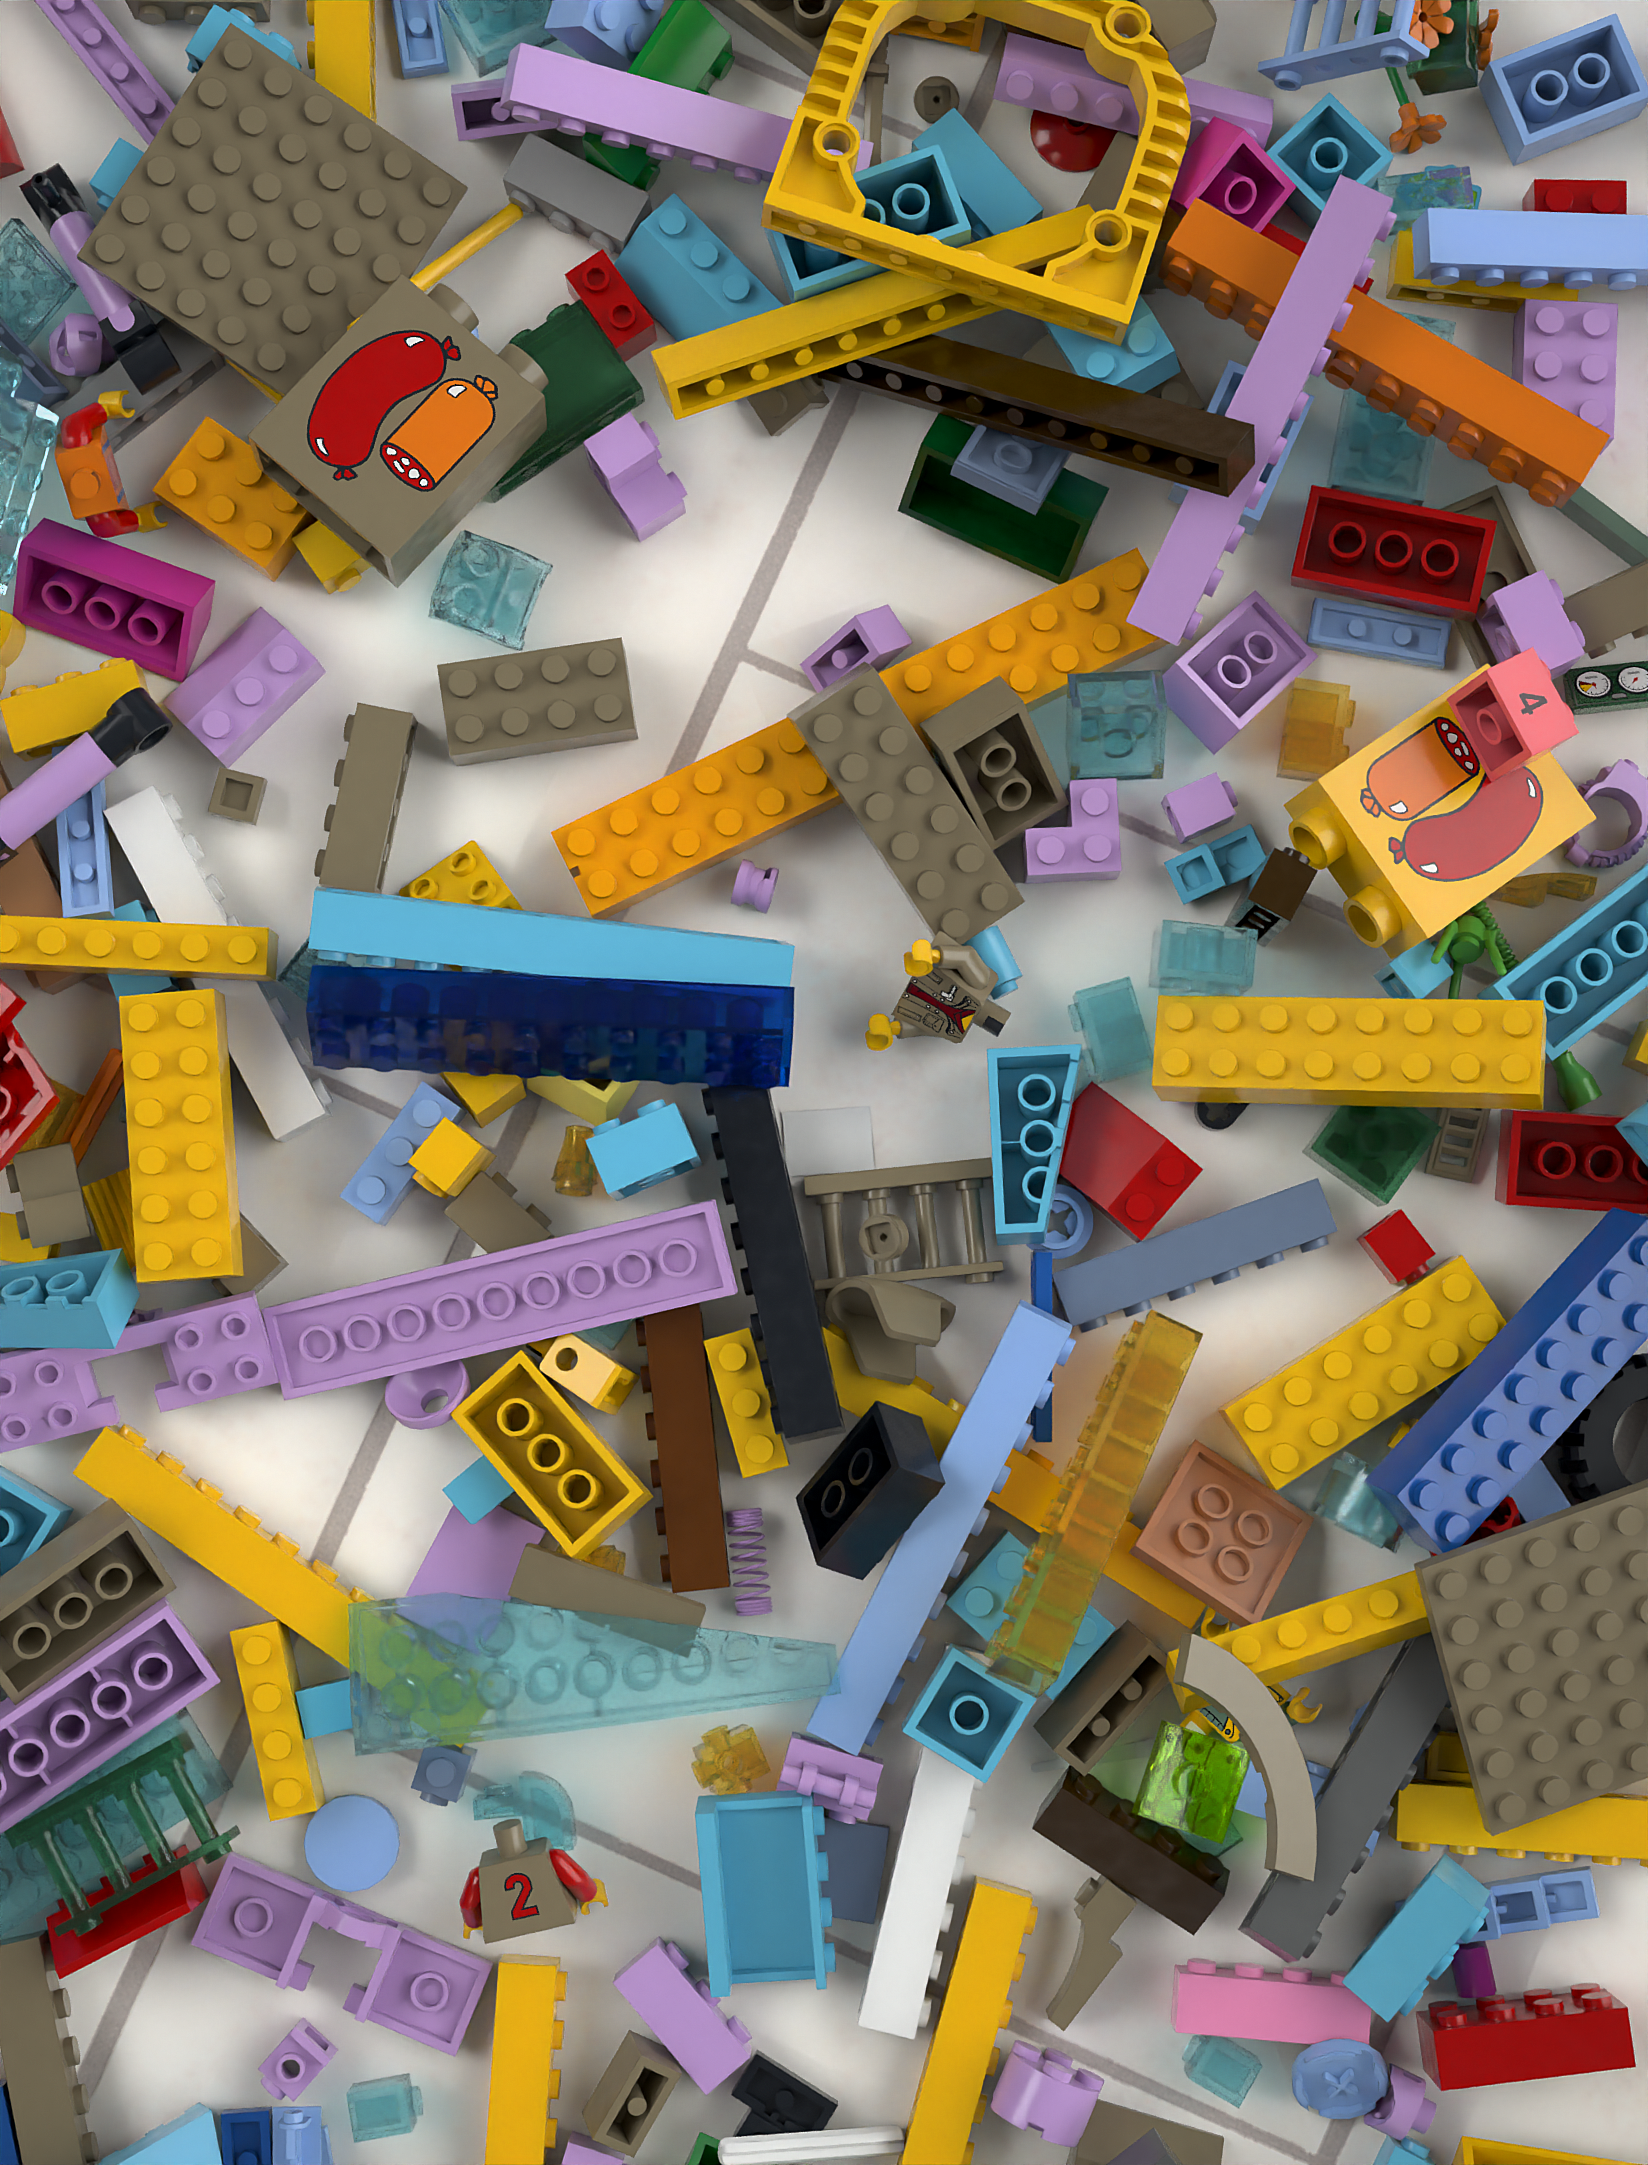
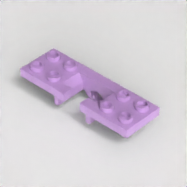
(206, 1348)
(418, 1984)

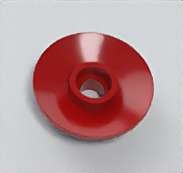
(1069, 146)

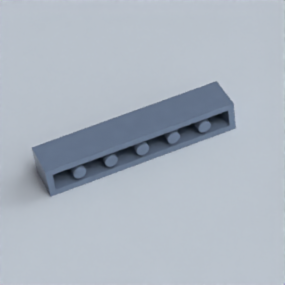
(1194, 1253)

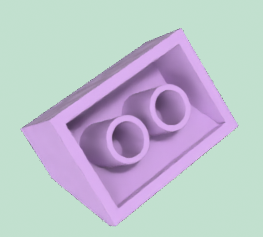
(244, 686)

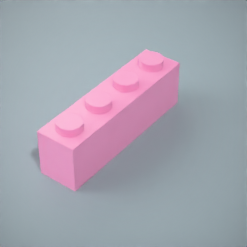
(1266, 2005)

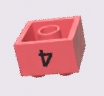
(1512, 714)

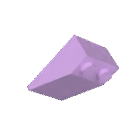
(1235, 671)

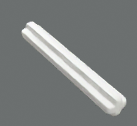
(811, 2146)

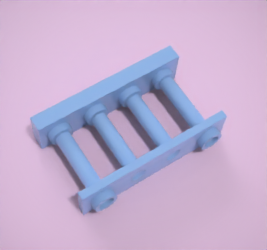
(1346, 58)

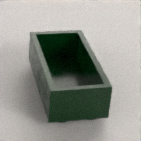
(1040, 543)

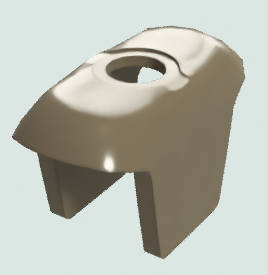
(886, 1324)

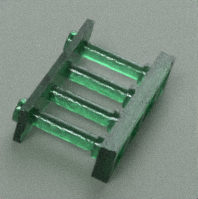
(83, 1810)

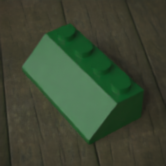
(683, 51)

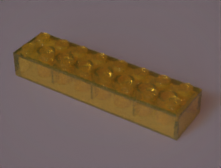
(1093, 1506)

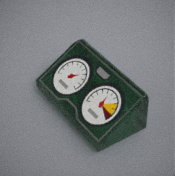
(1607, 688)

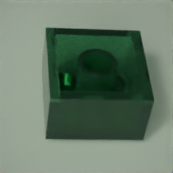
(1372, 1147)

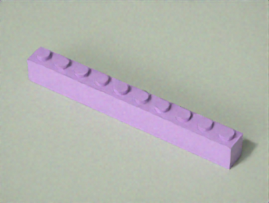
(1267, 398)

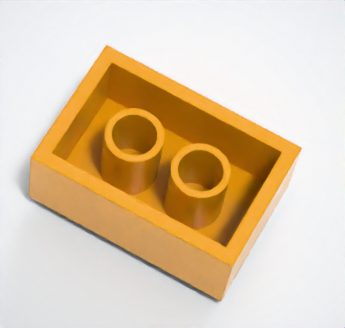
(232, 501)

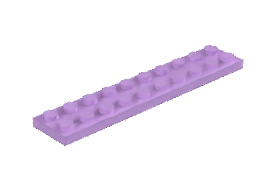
(500, 1300)

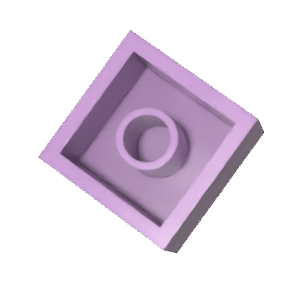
(1529, 617)

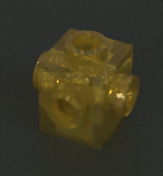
(745, 1762)

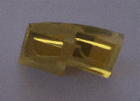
(1531, 889)

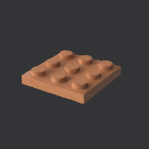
(1222, 1535)

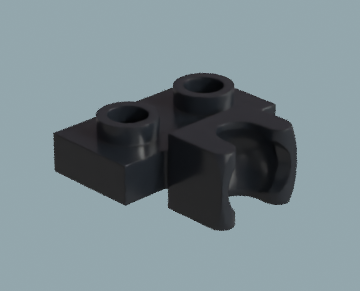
(779, 2100)

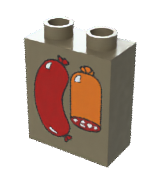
(403, 426)

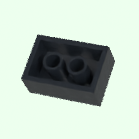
(869, 1490)

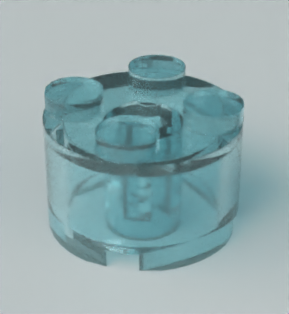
(1354, 1506)

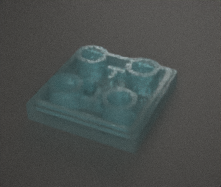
(30, 282)

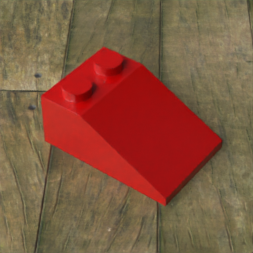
(1122, 1163)

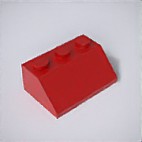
(129, 1919)

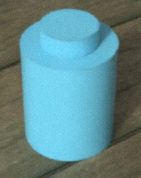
(997, 956)

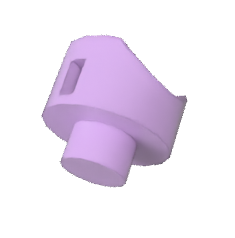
(84, 345)
(1402, 2106)

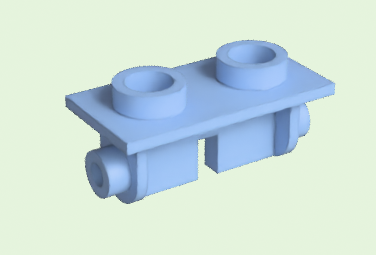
(297, 2135)

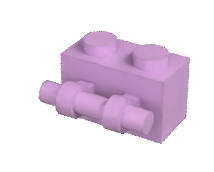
(834, 1776)

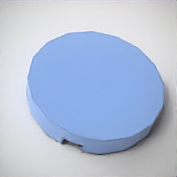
(352, 1842)
(1339, 2078)

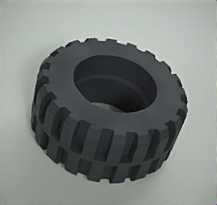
(1589, 1438)

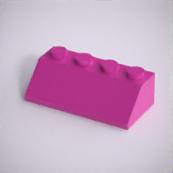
(111, 598)

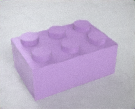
(1569, 356)

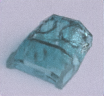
(488, 589)

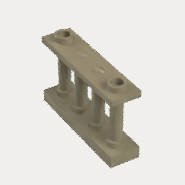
(921, 1182)

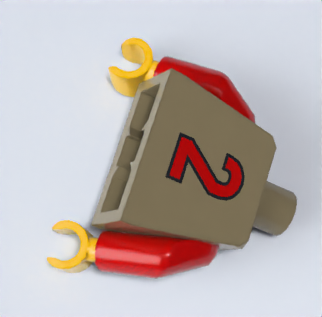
(525, 1887)

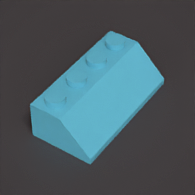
(689, 274)

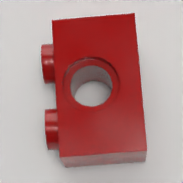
(612, 305)

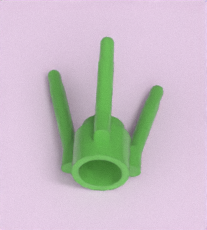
(1465, 942)

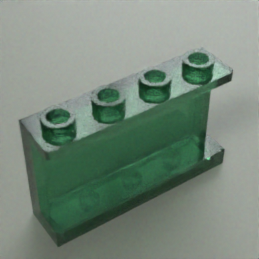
(584, 391)

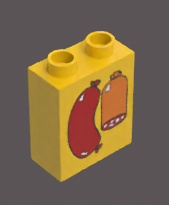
(1424, 830)

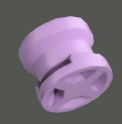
(754, 886)

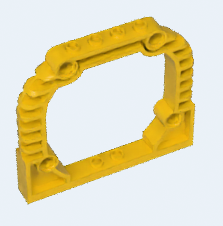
(1081, 291)

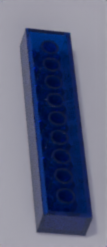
(550, 1026)

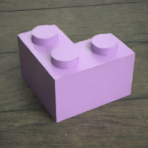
(627, 467)
(1083, 849)

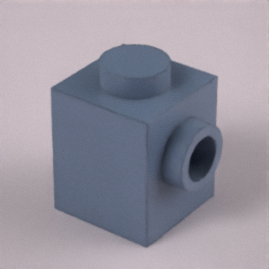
(443, 1773)

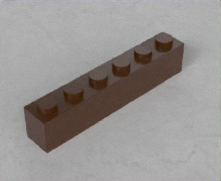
(686, 1449)

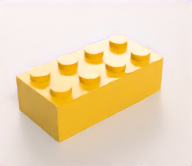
(551, 1455)

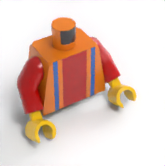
(92, 474)

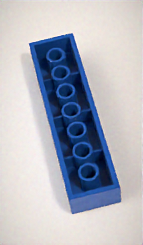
(1521, 1389)

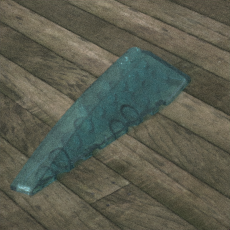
(499, 1669)

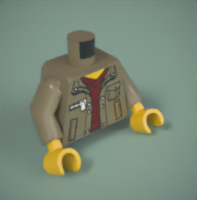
(942, 997)

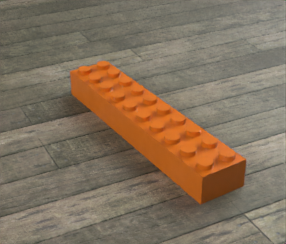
(1391, 361)

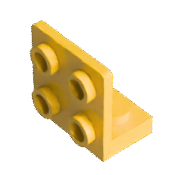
(463, 878)

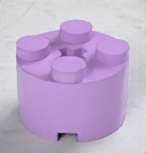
(1046, 2093)

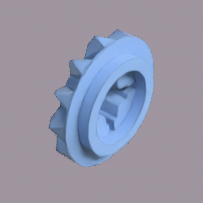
(1078, 1224)

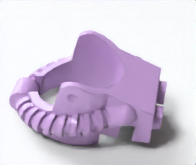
(1631, 790)

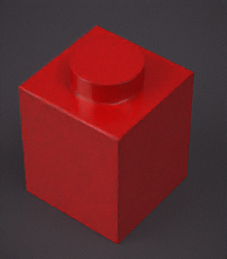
(1397, 1248)

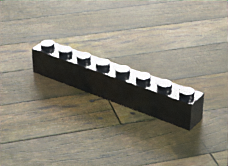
(776, 1263)

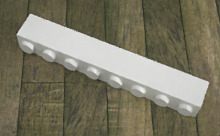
(255, 1023)
(918, 1894)

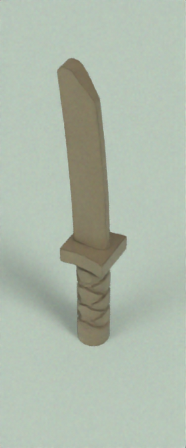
(875, 78)

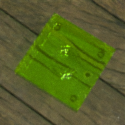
(1191, 1782)

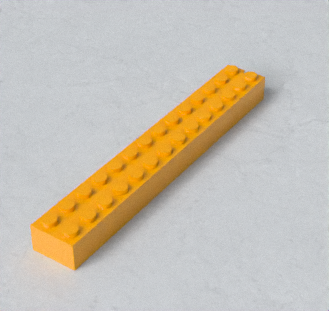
(775, 781)

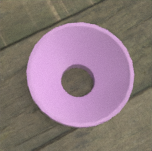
(412, 1391)

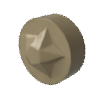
(935, 98)
(883, 1237)

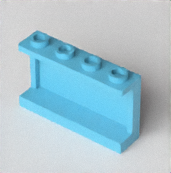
(763, 1889)

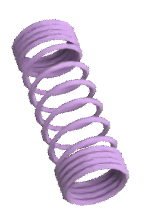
(745, 1603)

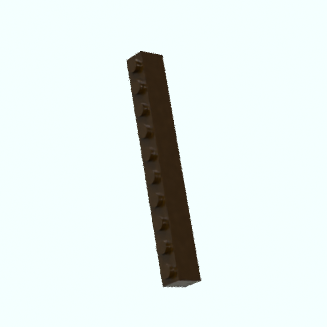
(1059, 410)

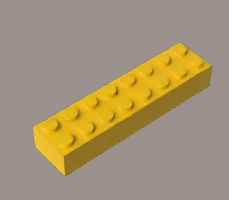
(1351, 1051)

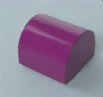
(1473, 1971)

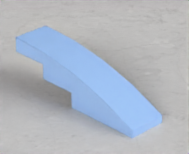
(1536, 1902)

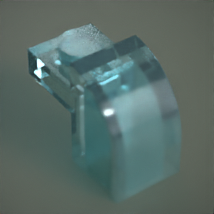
(540, 1802)

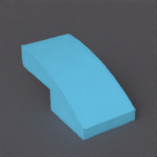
(1216, 864)

